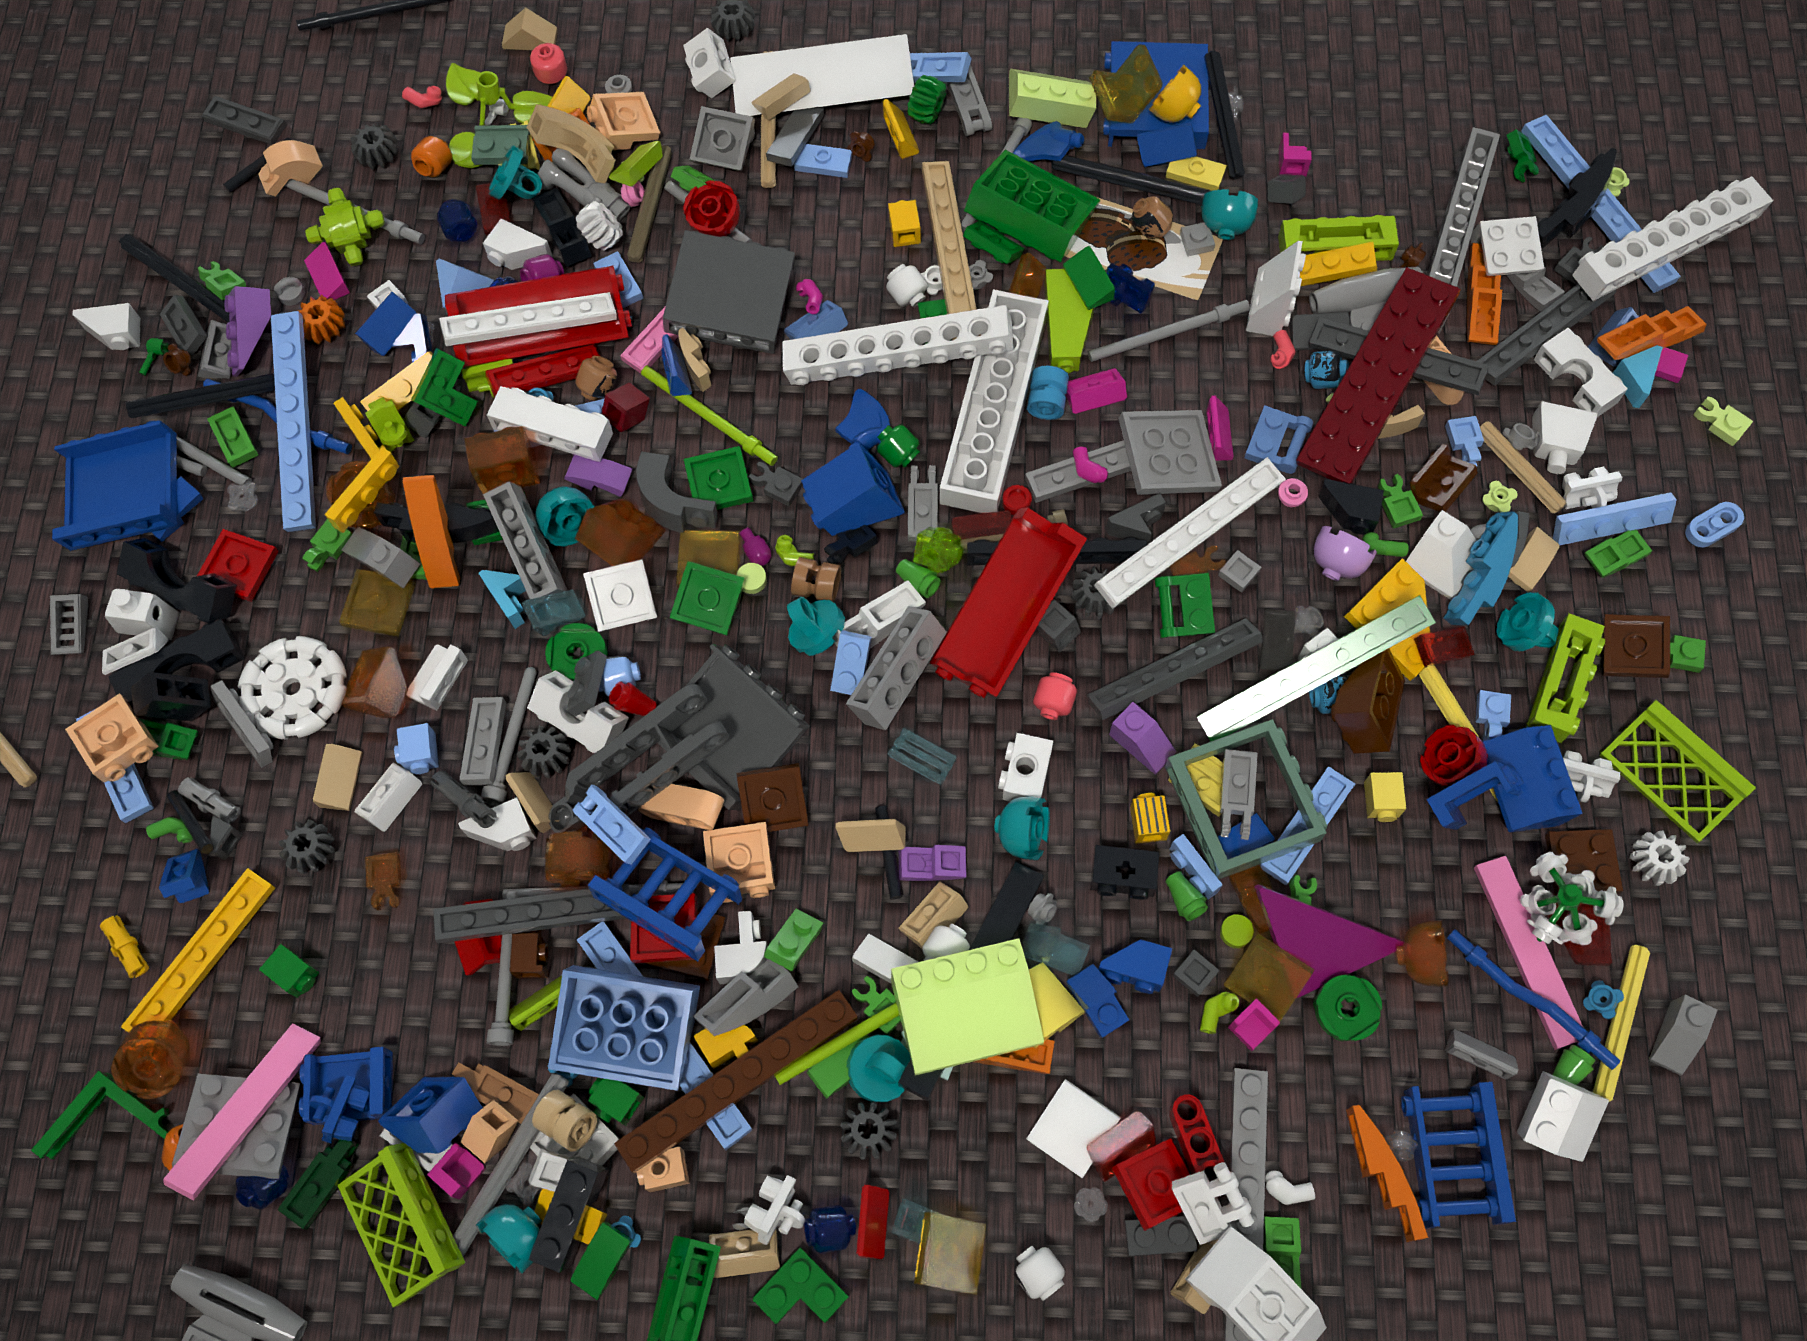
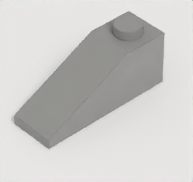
(381, 556)

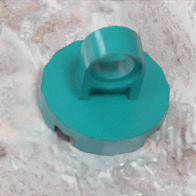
(510, 176)
(1528, 623)
(814, 625)
(877, 1067)

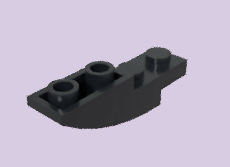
(1583, 198)
(463, 522)

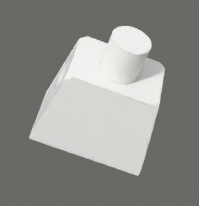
(1561, 434)
(134, 612)

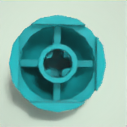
(1228, 213)
(561, 514)
(1023, 826)
(512, 1233)

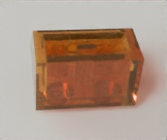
(618, 532)

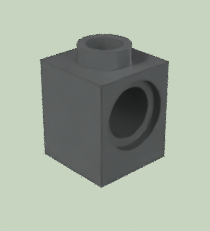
(1058, 626)

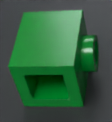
(614, 1100)

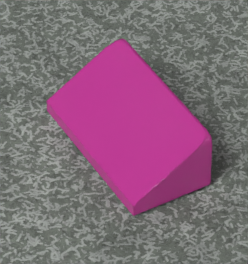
(326, 273)
(1096, 391)
(1219, 429)

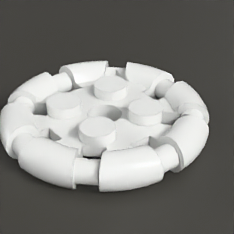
(285, 672)

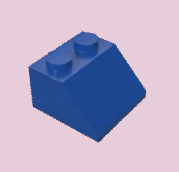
(432, 1113)

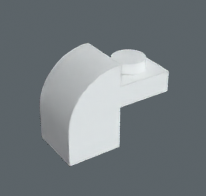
(744, 956)

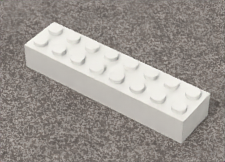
(993, 411)

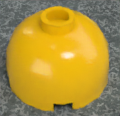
(1178, 97)

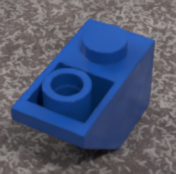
(1138, 964)

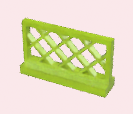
(1694, 751)
(418, 1211)

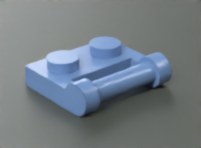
(1269, 436)

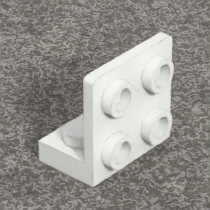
(1509, 245)

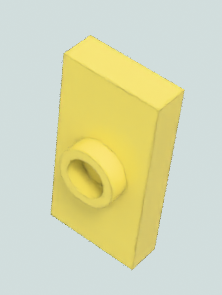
(1197, 172)

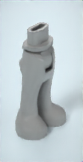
(563, 161)

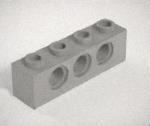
(524, 541)
(896, 668)

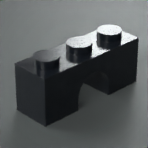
(560, 1229)

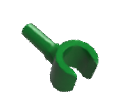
(154, 347)

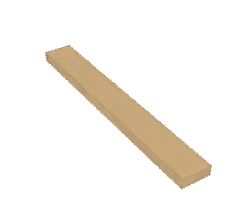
(948, 237)

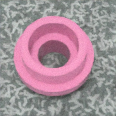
(632, 195)
(1290, 499)

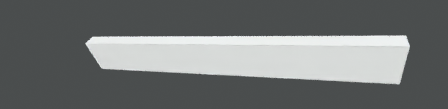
(1189, 533)

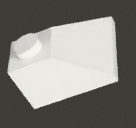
(1443, 555)

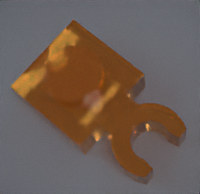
(1194, 565)
(382, 874)

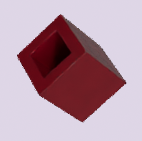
(625, 407)

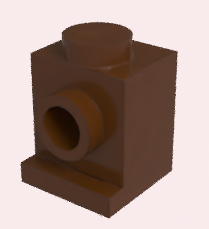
(528, 955)

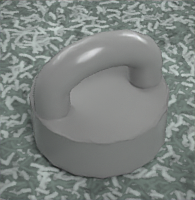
(289, 291)

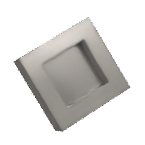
(1197, 239)
(1239, 571)

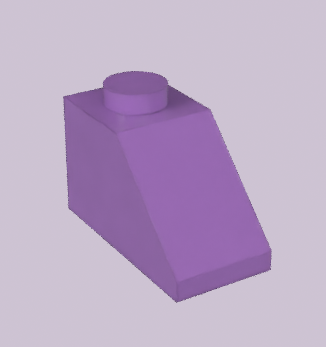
(1142, 738)

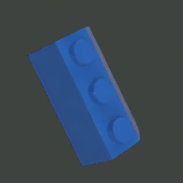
(1547, 788)

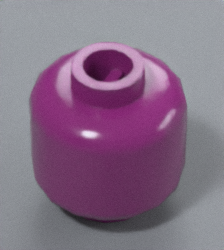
(540, 267)

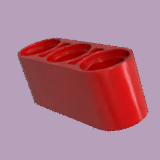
(1196, 1127)

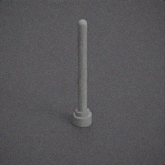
(496, 793)
(500, 1031)

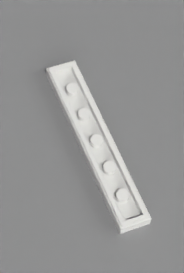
(527, 319)

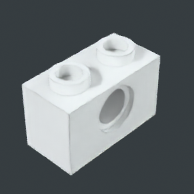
(709, 63)
(1031, 752)

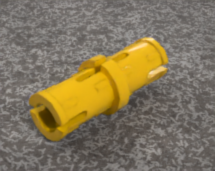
(124, 946)

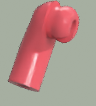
(431, 98)

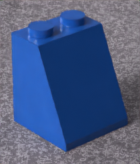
(851, 492)

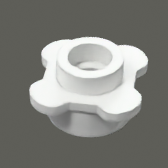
(931, 274)

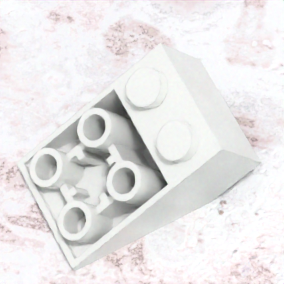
(1276, 291)

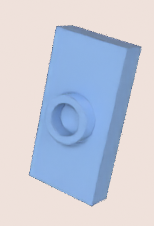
(824, 160)

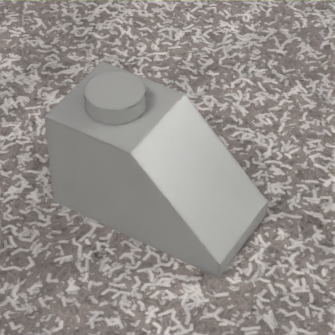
(1682, 1033)

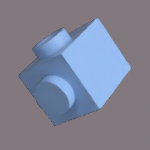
(416, 748)

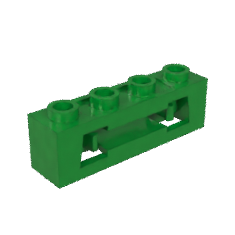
(680, 1299)

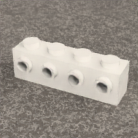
(551, 423)

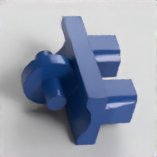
(337, 1125)

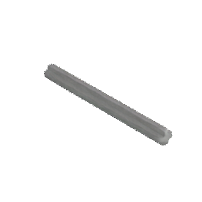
(503, 1170)

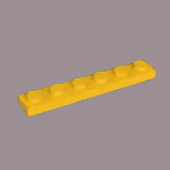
(202, 951)

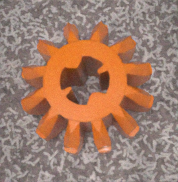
(322, 319)

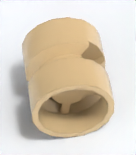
(564, 1120)

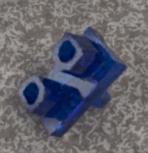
(1129, 288)

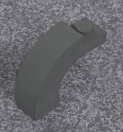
(663, 504)

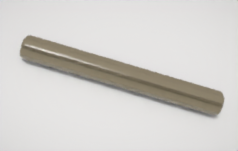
(649, 207)

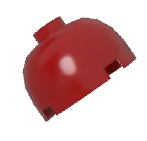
(712, 209)
(1453, 755)

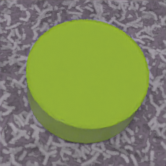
(1236, 931)

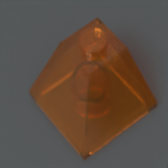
(377, 684)

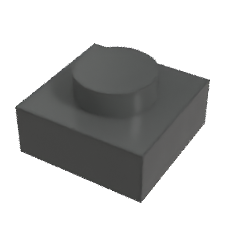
(1196, 973)

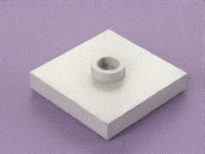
(620, 595)

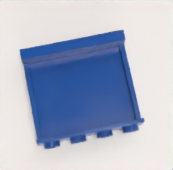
(1168, 60)
(119, 485)

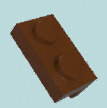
(1441, 479)

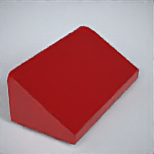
(872, 1222)

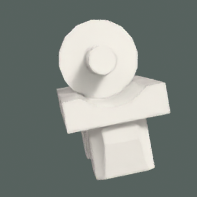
(1594, 491)
(1590, 779)
(780, 1195)

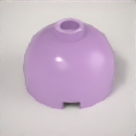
(1342, 554)

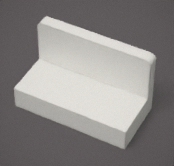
(437, 676)

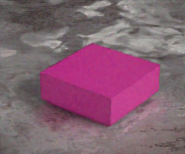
(1671, 365)

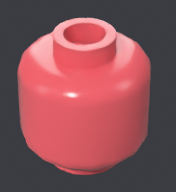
(548, 63)
(1055, 696)

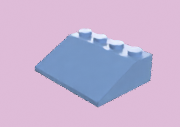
(623, 1027)

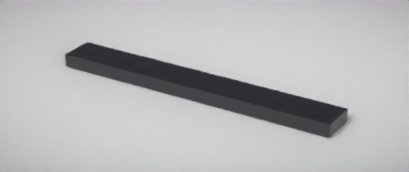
(998, 927)

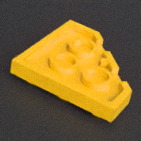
(1393, 590)

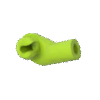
(788, 552)
(1215, 1008)

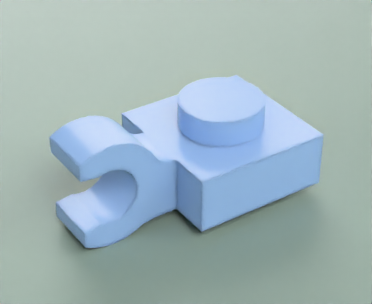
(1465, 436)
(1493, 711)

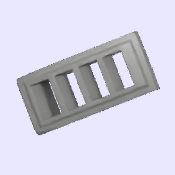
(57, 616)

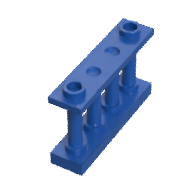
(662, 923)
(1484, 1135)

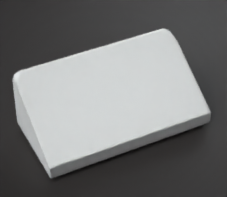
(132, 650)
(388, 797)
(880, 957)

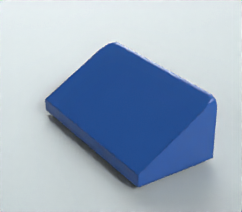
(1167, 144)
(386, 324)
(675, 368)

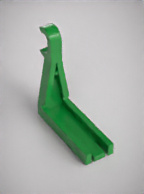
(85, 1105)

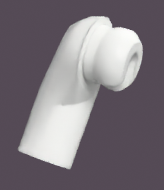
(1285, 1191)

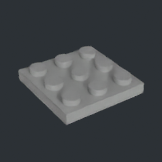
(1169, 452)
(263, 1147)

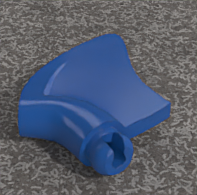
(1049, 143)
(863, 421)

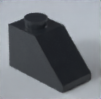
(1352, 505)

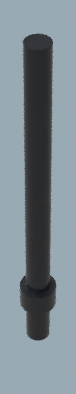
(325, 20)

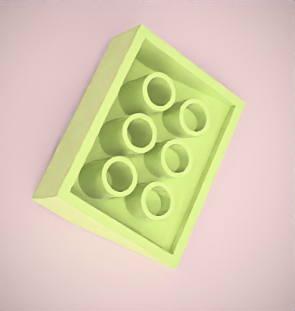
(967, 1006)

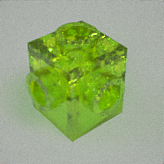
(938, 549)

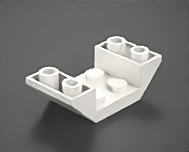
(1255, 1292)

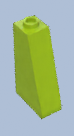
(1066, 321)

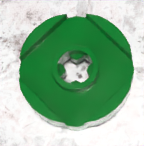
(566, 641)
(1366, 1013)

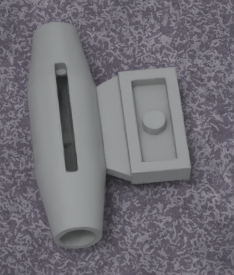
(1360, 295)
(233, 1309)

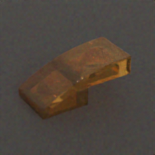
(1243, 884)

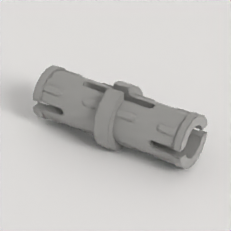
(209, 800)

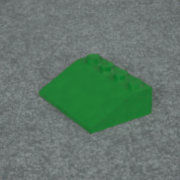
(1031, 205)

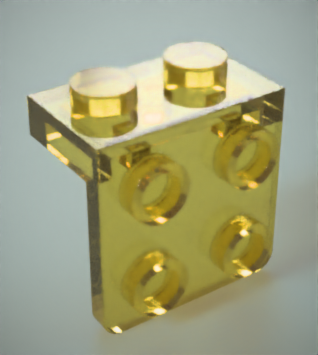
(1130, 88)

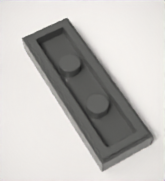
(244, 120)
(794, 135)

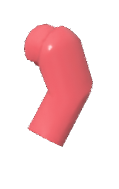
(1285, 350)

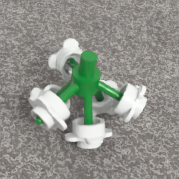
(1572, 892)

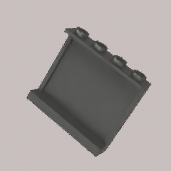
(728, 291)
(754, 716)

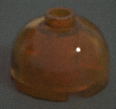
(1425, 954)

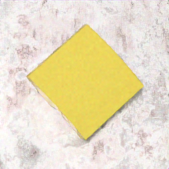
(1053, 1001)

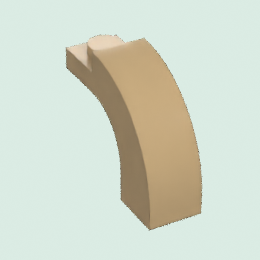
(572, 134)

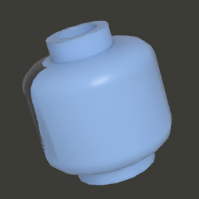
(619, 670)

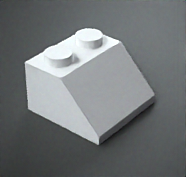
(1562, 1117)

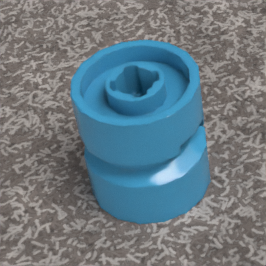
(1048, 392)

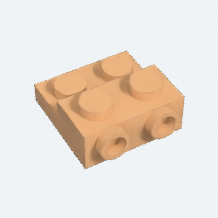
(623, 118)
(112, 739)
(743, 855)

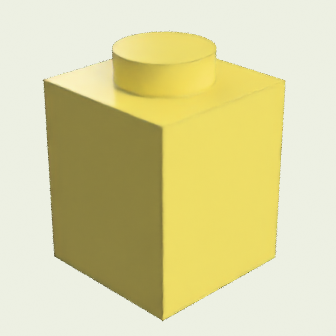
(1385, 796)

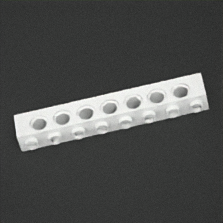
(1671, 238)
(909, 335)

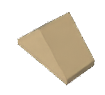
(528, 31)

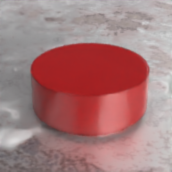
(1016, 498)

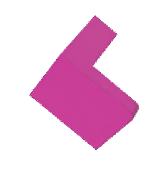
(1293, 159)
(1254, 1024)
(457, 1171)

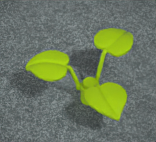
(467, 85)

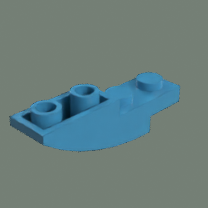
(1492, 562)

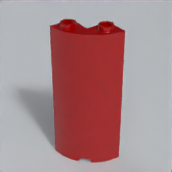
(537, 291)
(1007, 602)

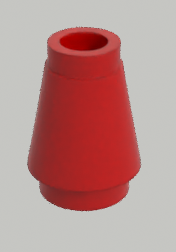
(630, 699)

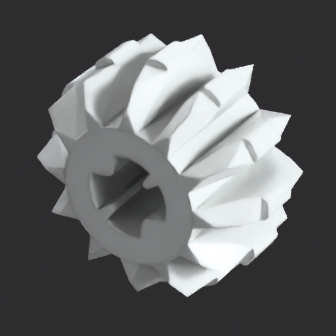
(599, 225)
(1670, 862)

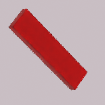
(541, 370)

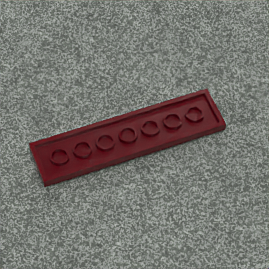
(1378, 376)

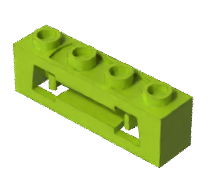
(1335, 233)
(1581, 636)

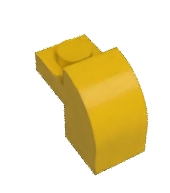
(725, 1045)

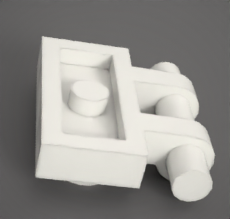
(1203, 1208)

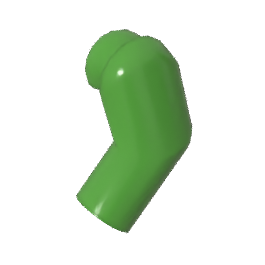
(1385, 547)
(167, 826)

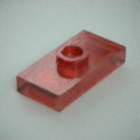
(491, 208)
(1444, 646)

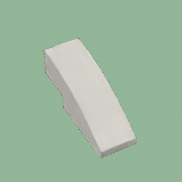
(882, 614)

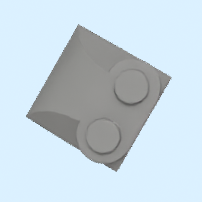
(722, 138)

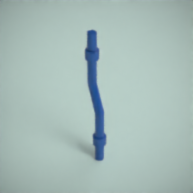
(320, 439)
(1586, 1039)

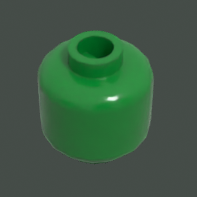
(898, 445)

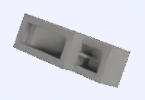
(746, 998)

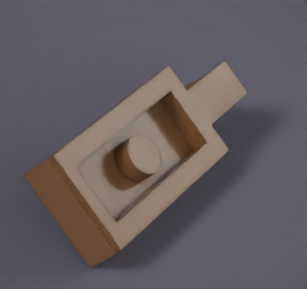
(492, 1085)

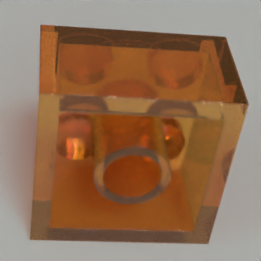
(502, 458)

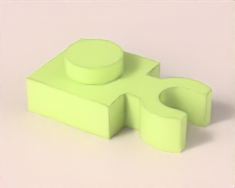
(1726, 423)

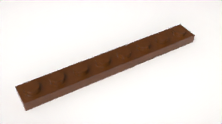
(735, 1081)

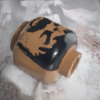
(1152, 217)
(595, 377)

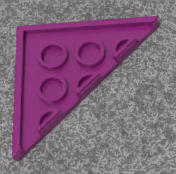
(1322, 938)

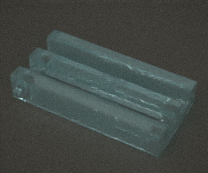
(928, 746)

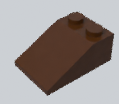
(1370, 704)

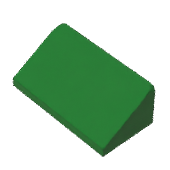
(1089, 278)

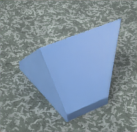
(458, 279)

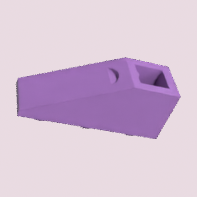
(248, 315)

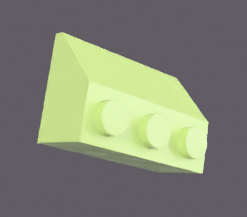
(1051, 98)

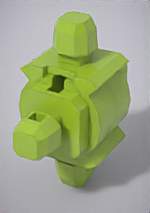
(345, 227)

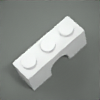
(1570, 355)
(592, 729)

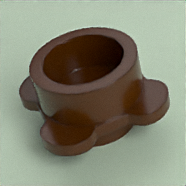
(861, 145)
(1412, 256)
(177, 360)

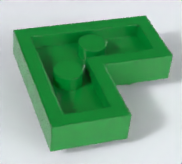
(437, 392)
(800, 1280)

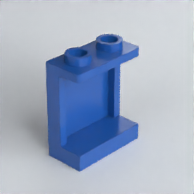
(1447, 801)
(371, 1071)

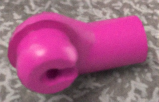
(815, 297)
(1087, 469)

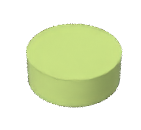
(755, 577)

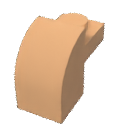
(288, 161)

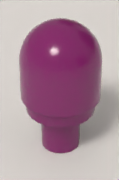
(755, 547)

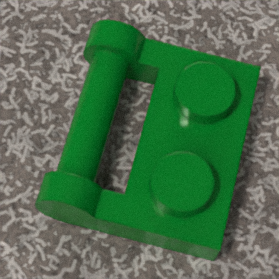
(1194, 604)

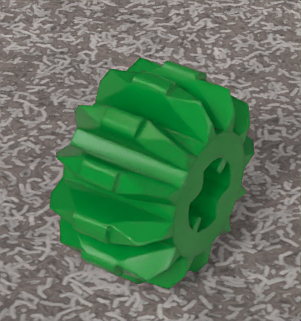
(926, 99)

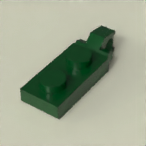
(318, 1183)

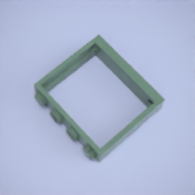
(1199, 818)

